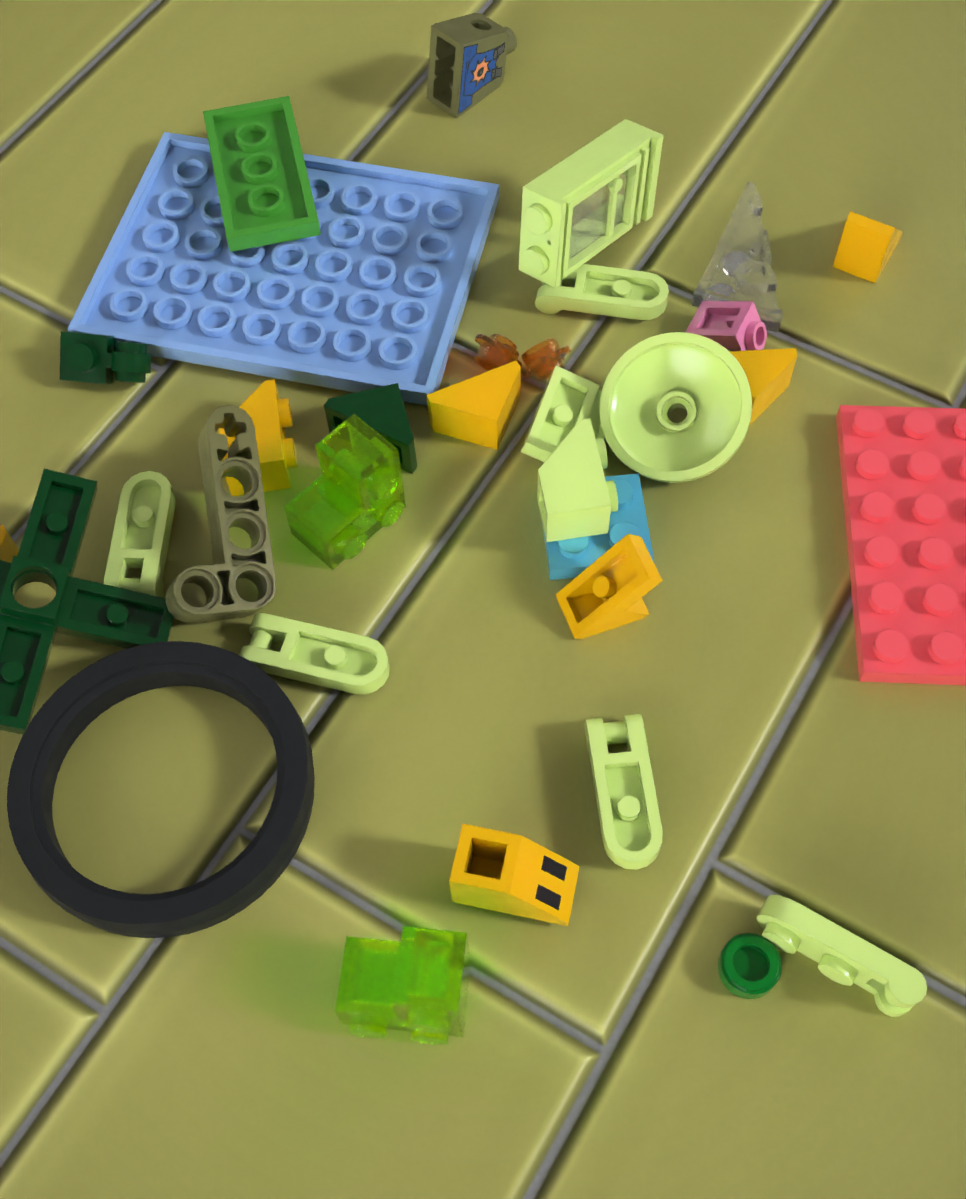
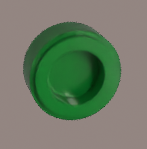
(749, 966)

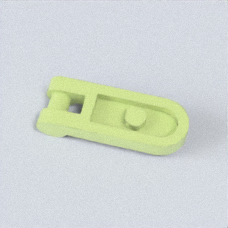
(606, 292)
(141, 533)
(317, 654)
(625, 791)
(842, 954)

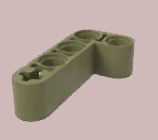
(224, 513)

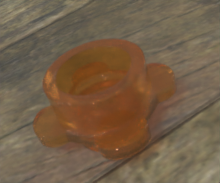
(495, 351)
(543, 358)

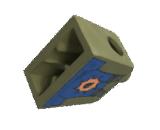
(466, 61)

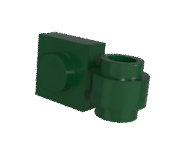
(93, 359)

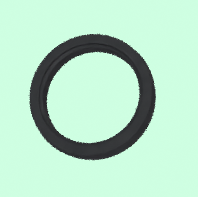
(80, 703)

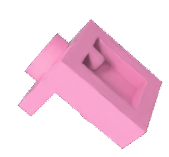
(730, 324)

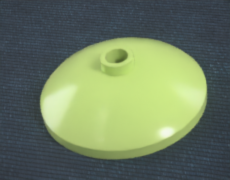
(667, 375)

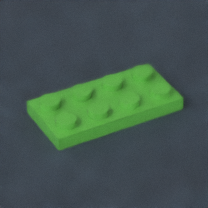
(260, 174)

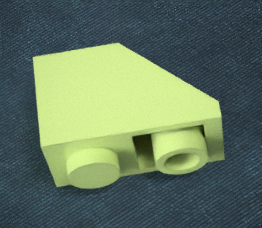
(573, 487)

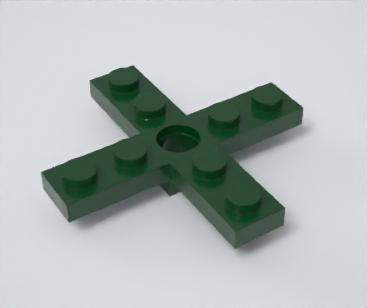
(79, 607)

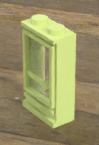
(588, 201)

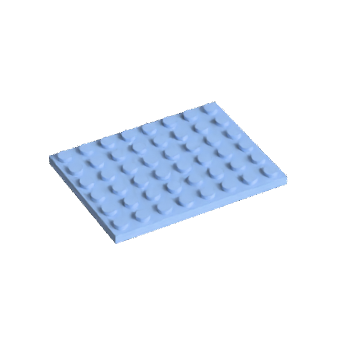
(330, 310)

